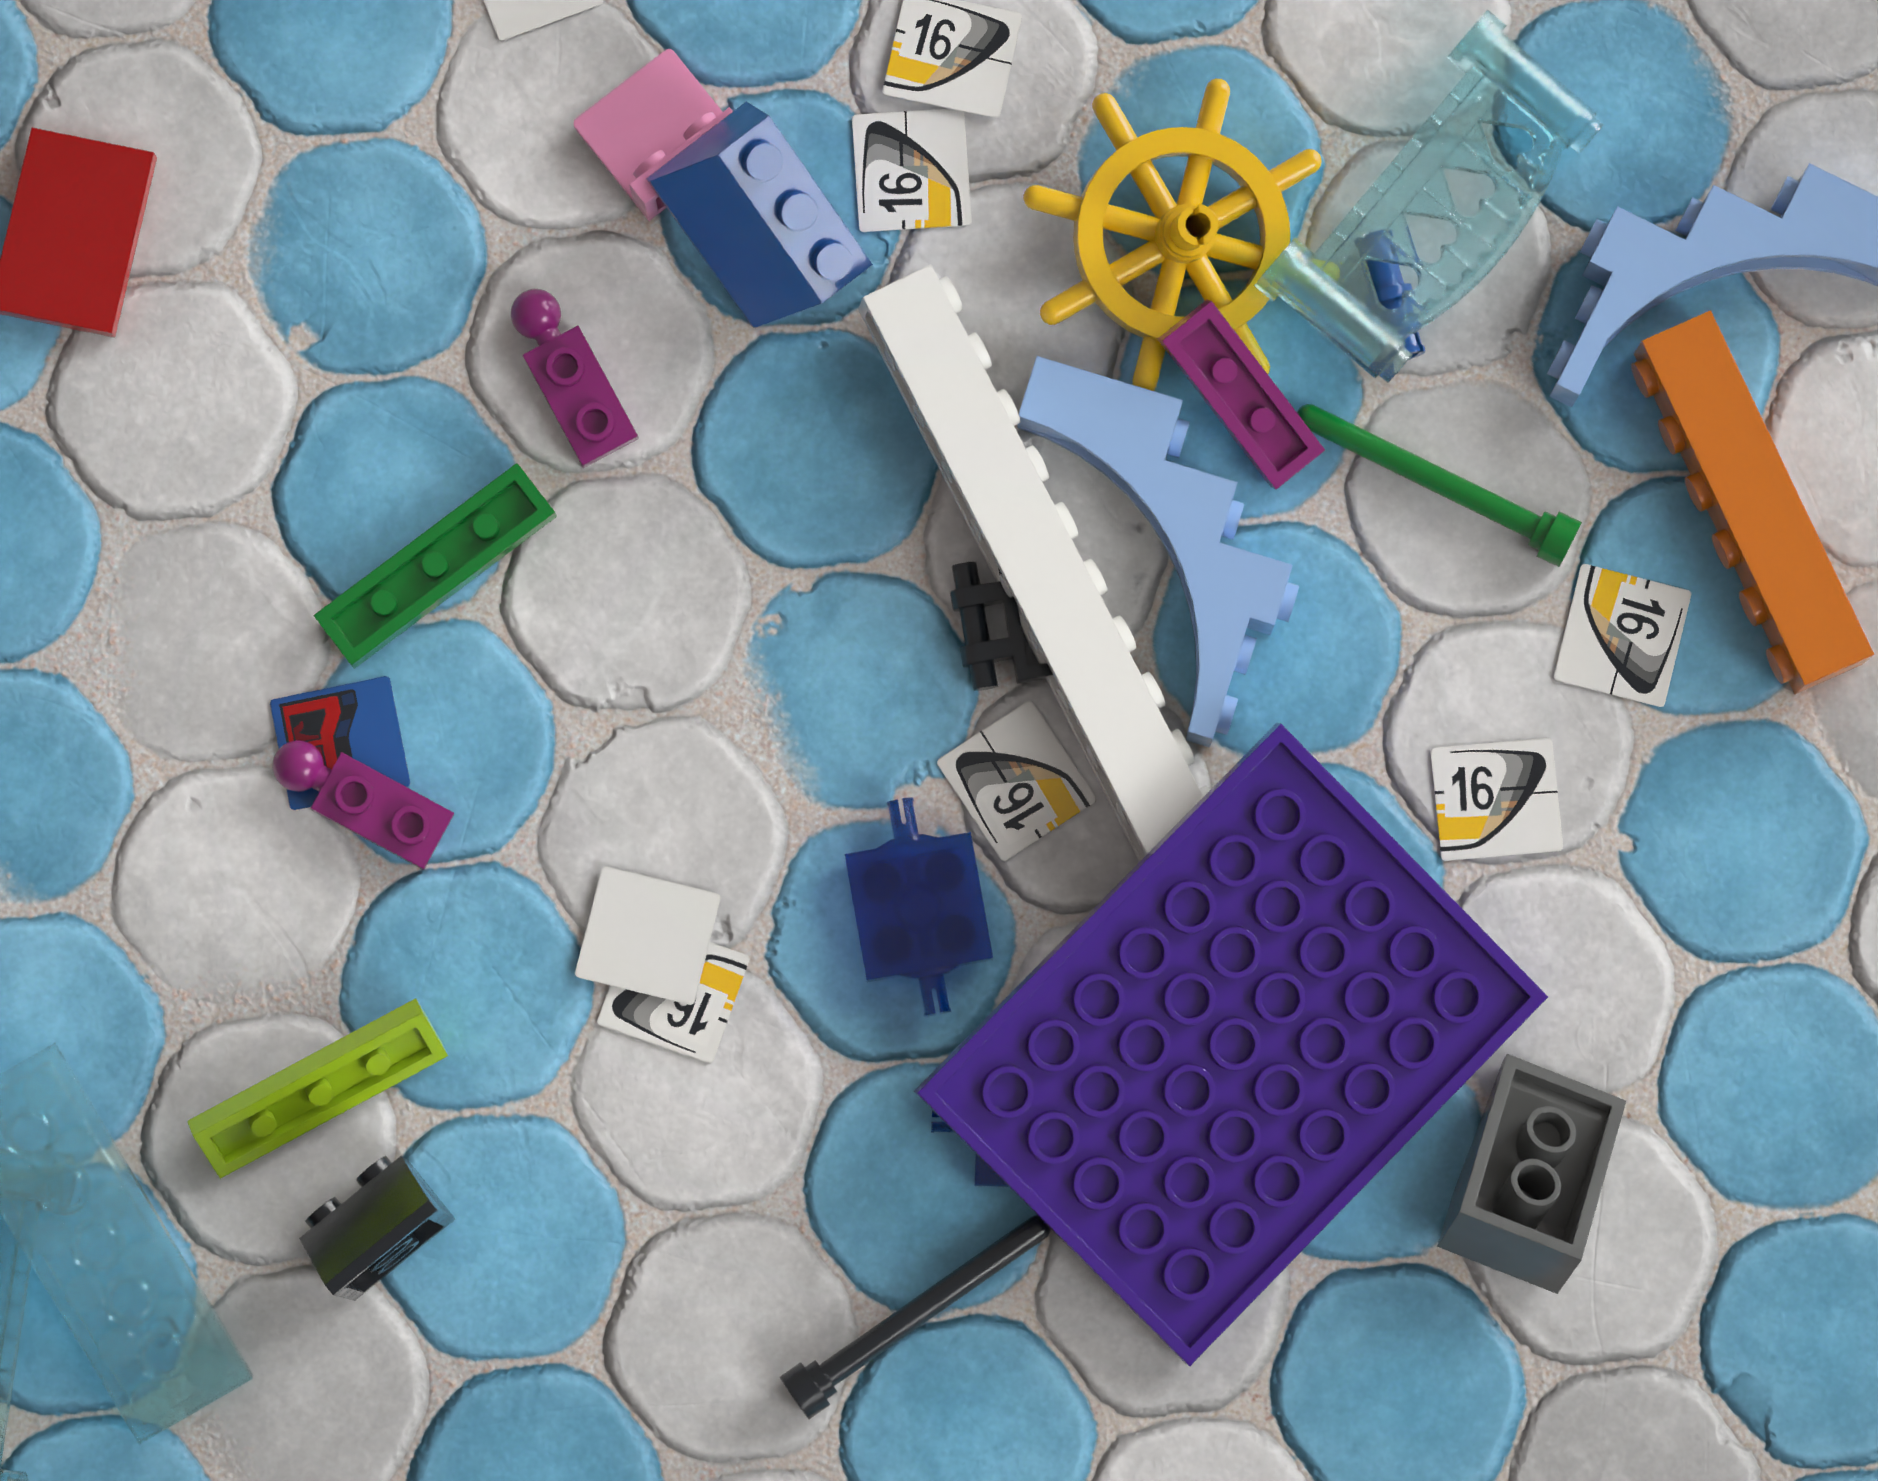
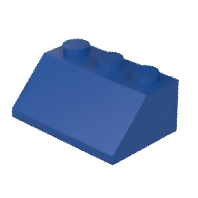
(759, 218)

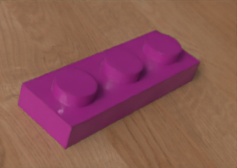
(1241, 394)

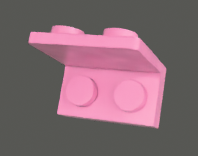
(648, 124)

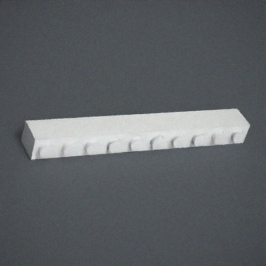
(1032, 544)

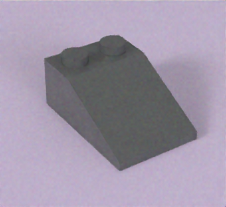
(1533, 1175)

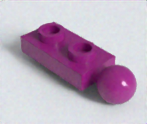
(571, 380)
(365, 802)

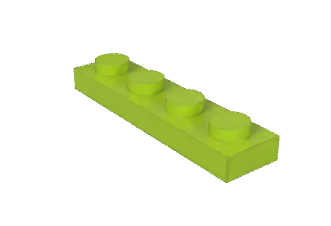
(317, 1088)

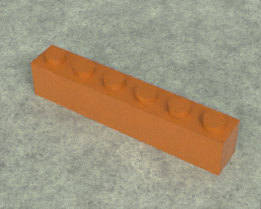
(1751, 503)

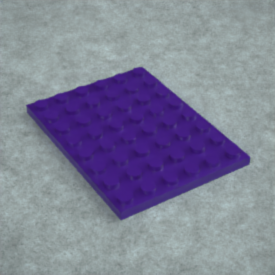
(1232, 1044)

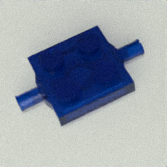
(918, 907)

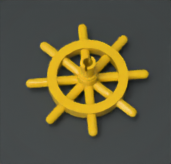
(1178, 233)

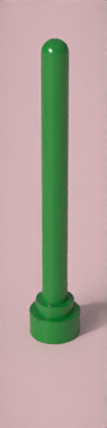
(1547, 533)

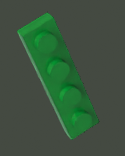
(435, 565)

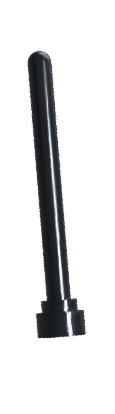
(815, 1383)

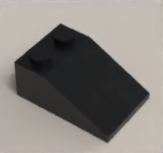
(374, 1228)

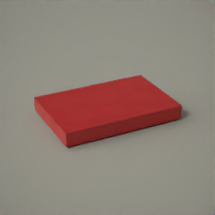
(74, 231)

